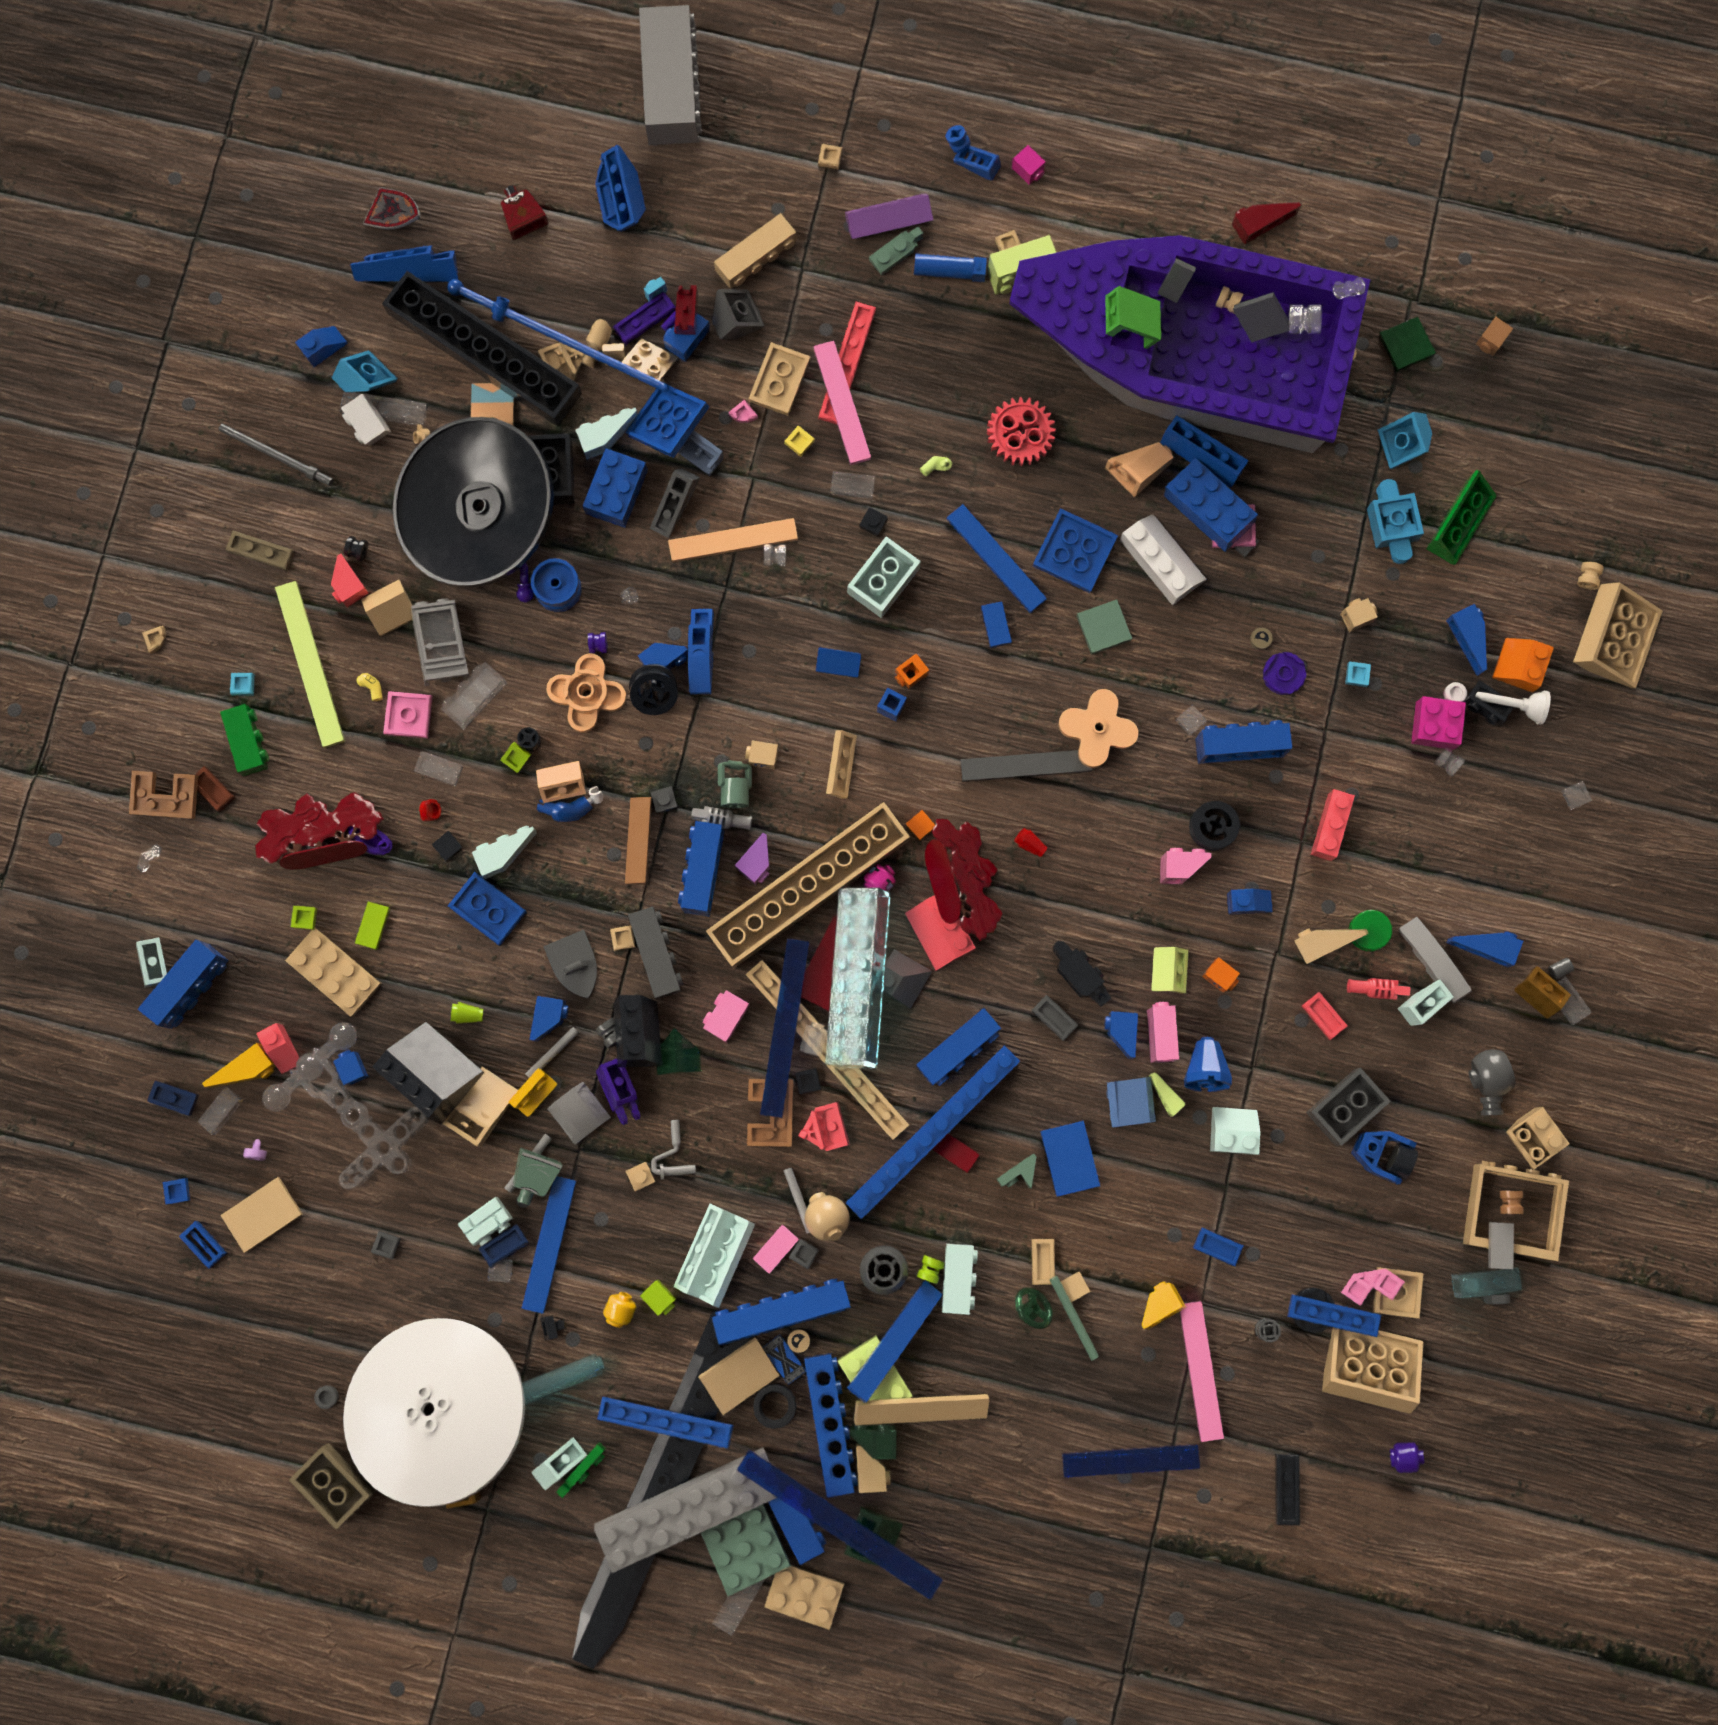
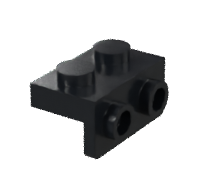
(1494, 713)

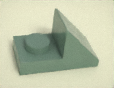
(1024, 1169)

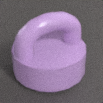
(255, 1153)

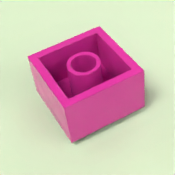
(1438, 722)

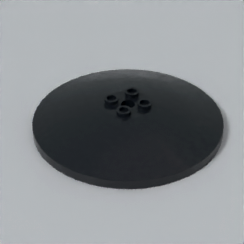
(445, 482)

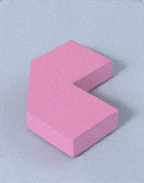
(1362, 1283)

